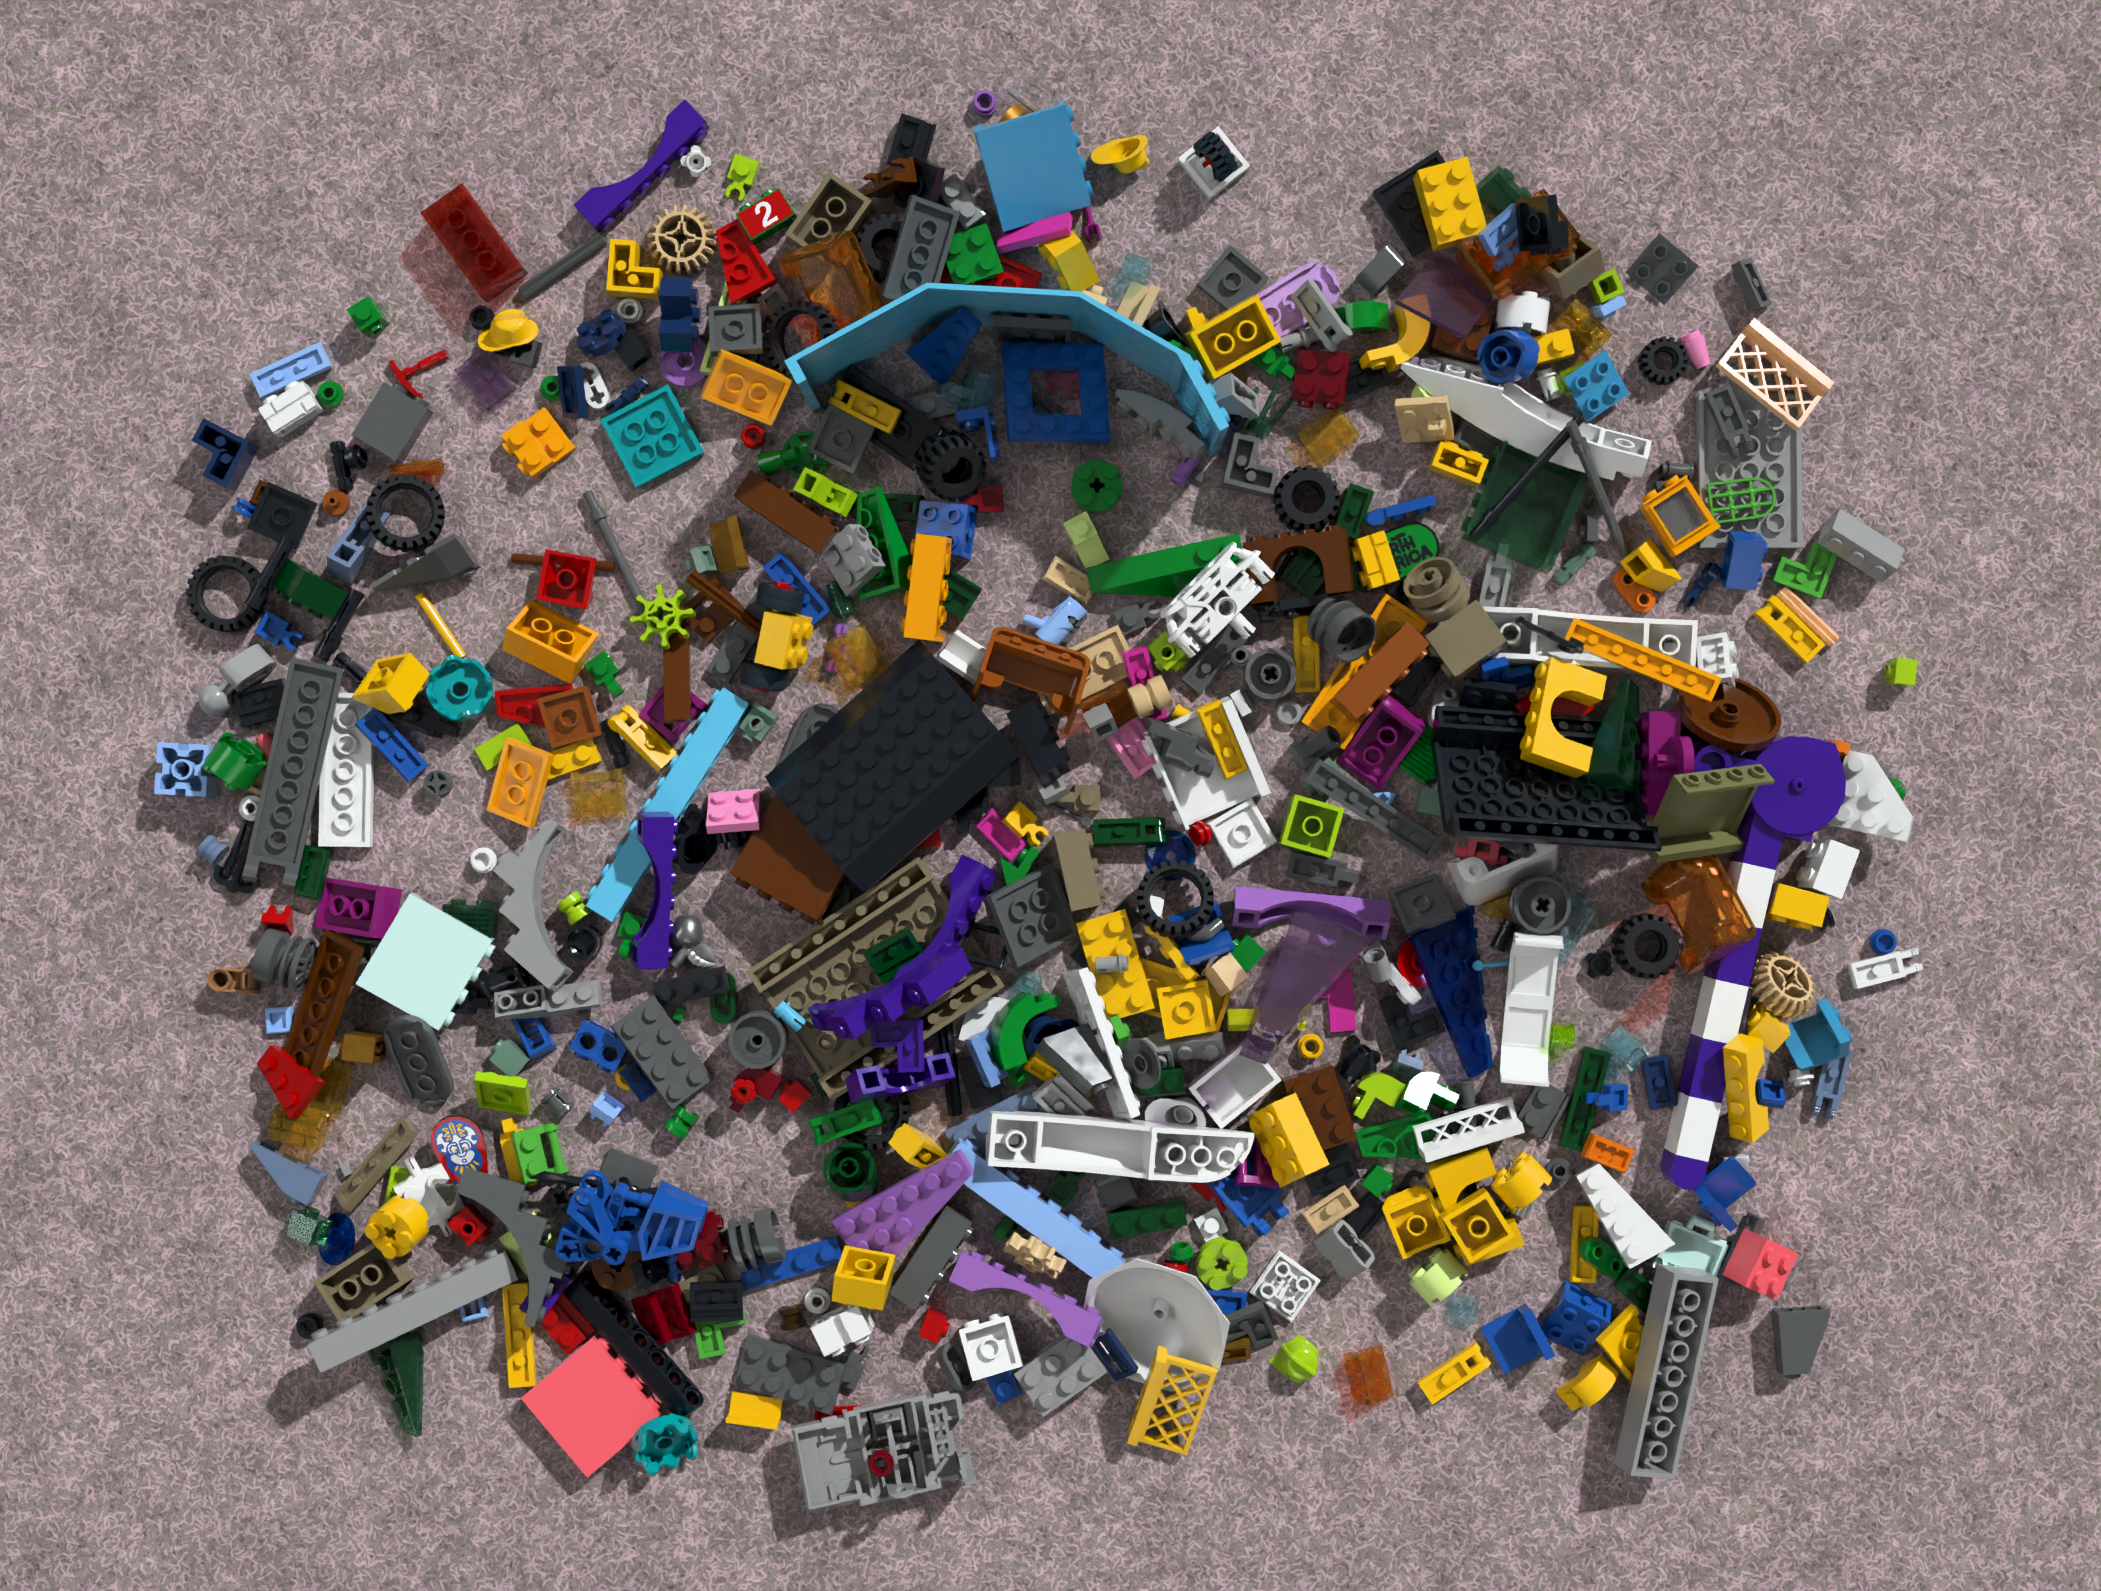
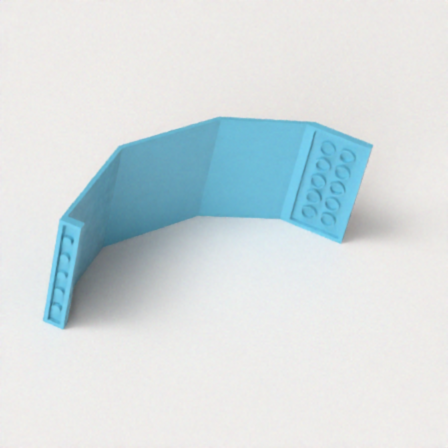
(938, 301)

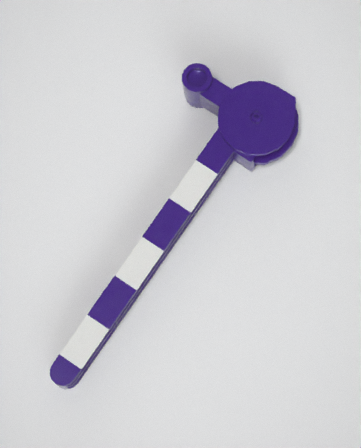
(1800, 802)

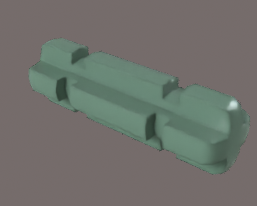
(1574, 564)

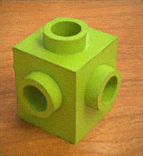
(1160, 650)

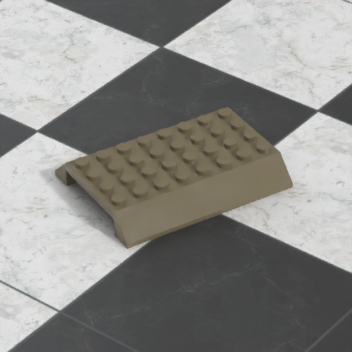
(831, 966)

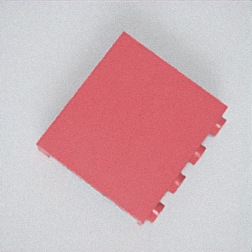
(592, 1404)

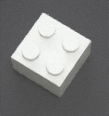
(1827, 868)

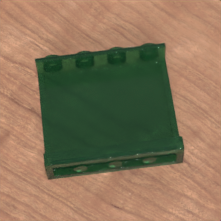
(1538, 517)

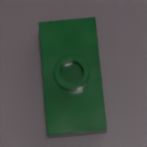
(313, 872)

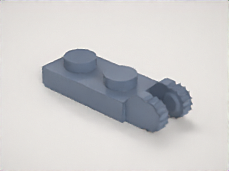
(1830, 1084)

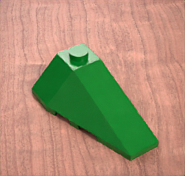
(877, 519)

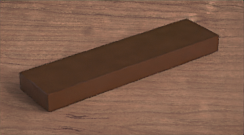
(677, 678)

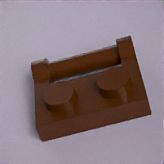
(713, 618)

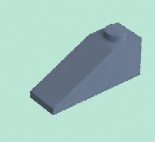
(353, 547)
(292, 1175)

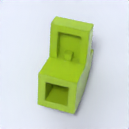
(825, 492)
(1379, 1086)

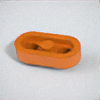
(1632, 592)

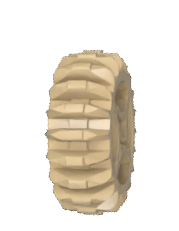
(682, 218)
(1782, 985)

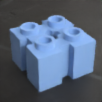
(174, 778)

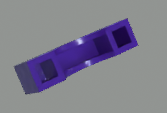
(878, 1082)

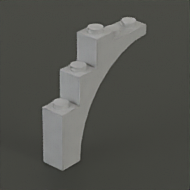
(524, 873)

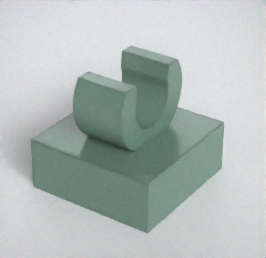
(701, 560)

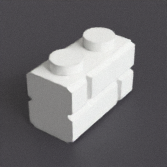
(290, 408)

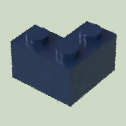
(678, 314)
(230, 456)

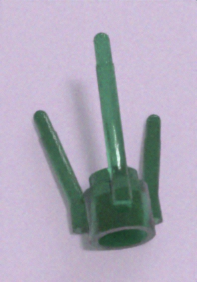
(1260, 425)

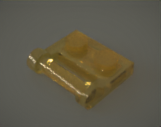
(863, 653)
(599, 801)

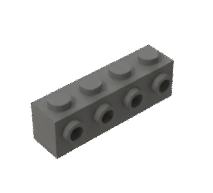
(931, 1256)

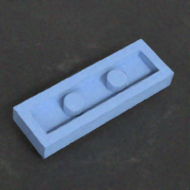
(290, 369)

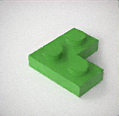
(1807, 578)
(710, 1336)

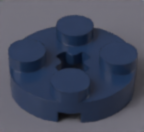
(600, 334)

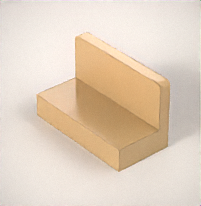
(1138, 302)

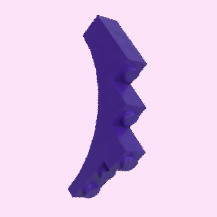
(886, 1003)

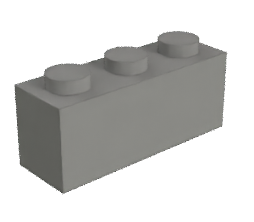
(1861, 545)

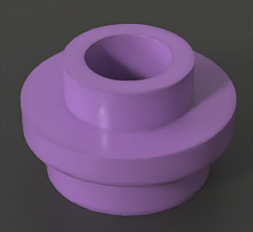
(984, 95)

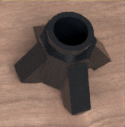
(1358, 1060)

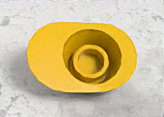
(1124, 154)
(508, 330)

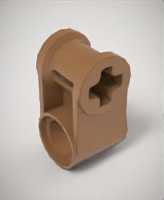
(238, 980)

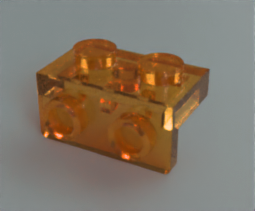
(1116, 699)
(1368, 1375)

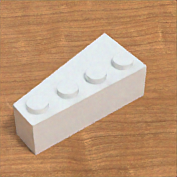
(1624, 1221)

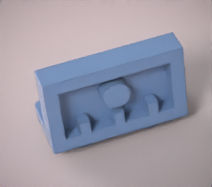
(981, 1053)

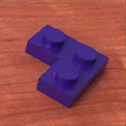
(907, 1037)

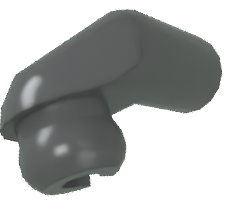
(1207, 931)

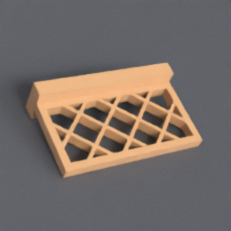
(1783, 361)

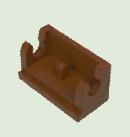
(892, 180)

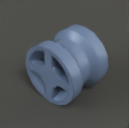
(212, 850)

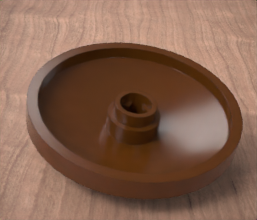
(1734, 719)

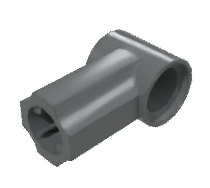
(1315, 746)

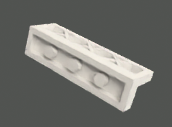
(1470, 1138)

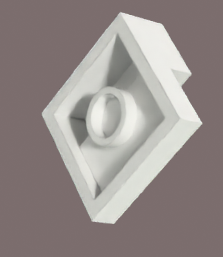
(990, 1346)

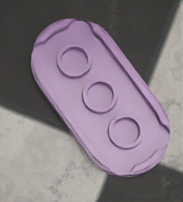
(1280, 306)

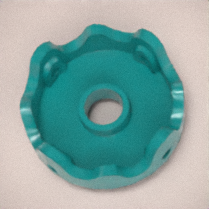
(454, 672)
(666, 1453)

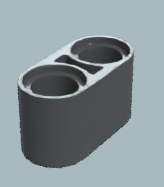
(1381, 270)

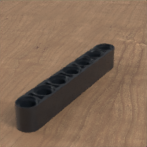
(634, 1345)

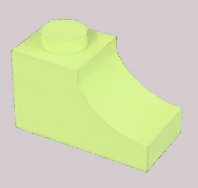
(1085, 540)

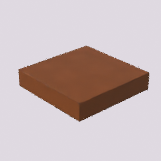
(569, 716)

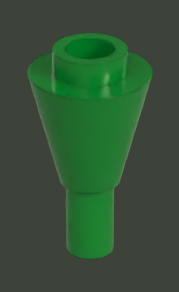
(771, 461)

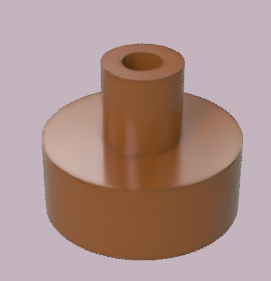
(336, 502)

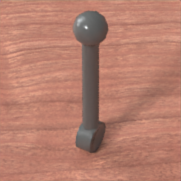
(1085, 820)

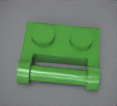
(530, 1151)

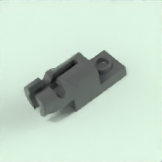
(1181, 748)

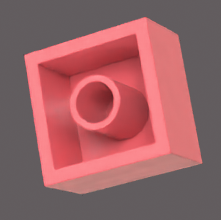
(1760, 1264)

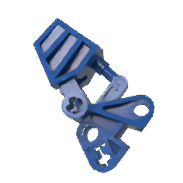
(663, 1230)

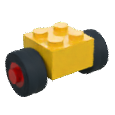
(781, 638)

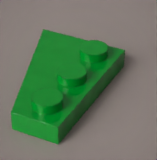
(1394, 1137)

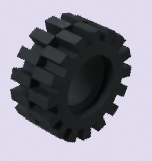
(1678, 360)

